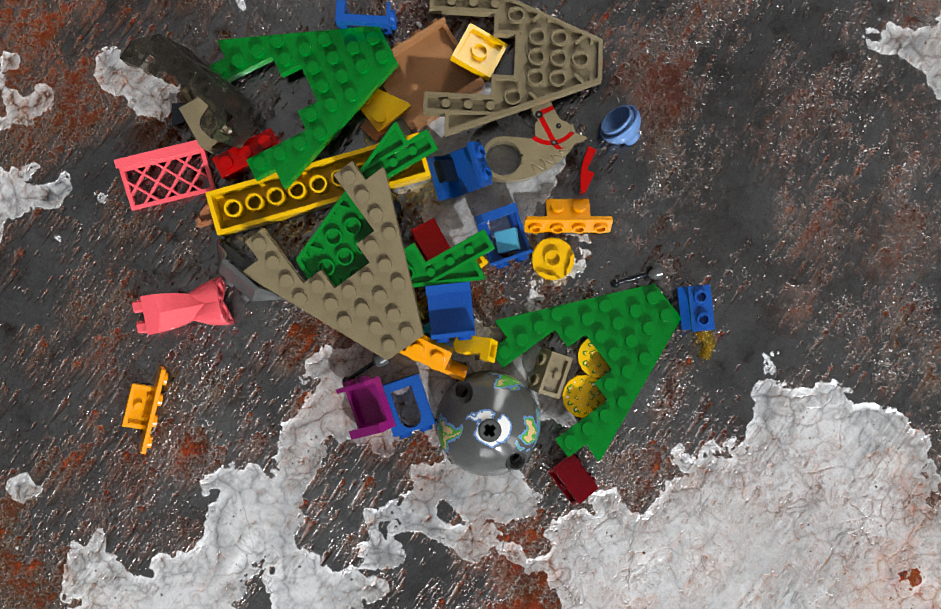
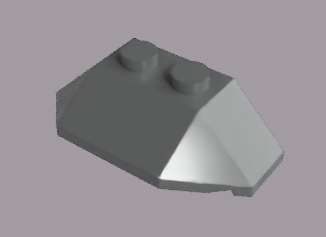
(231, 265)

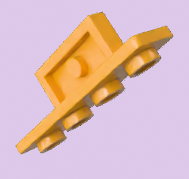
(568, 217)
(436, 357)
(142, 406)

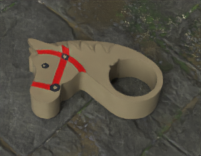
(549, 145)

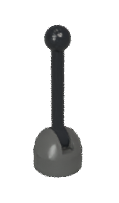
(654, 272)
(376, 360)

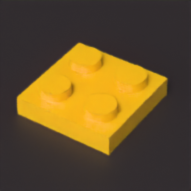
(479, 52)

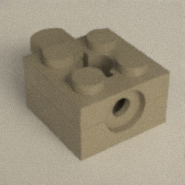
(192, 114)

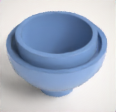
(621, 125)

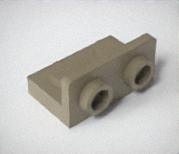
(550, 373)

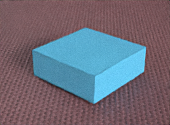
(507, 240)

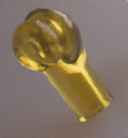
(708, 342)

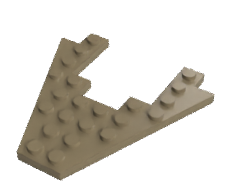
(548, 64)
(373, 304)

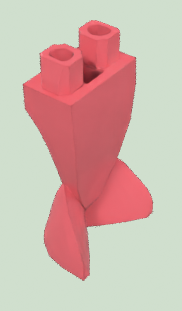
(176, 310)

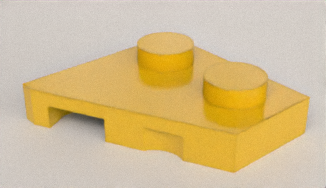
(384, 109)

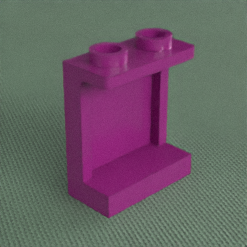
(368, 406)

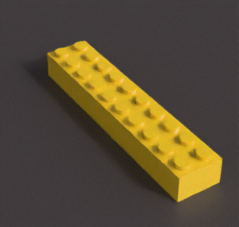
(267, 201)

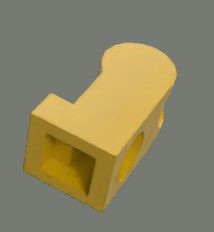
(477, 345)

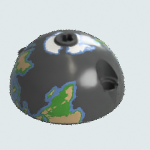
(493, 400)

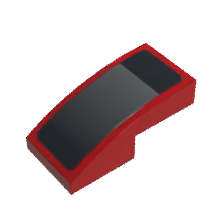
(584, 175)

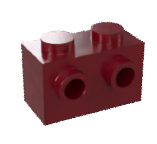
(573, 479)

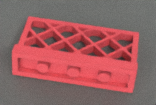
(159, 156)

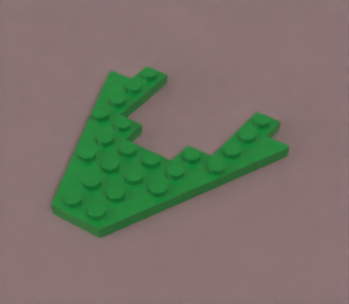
(341, 70)
(336, 239)
(625, 330)

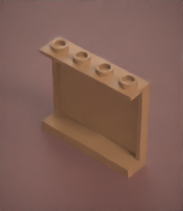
(427, 67)

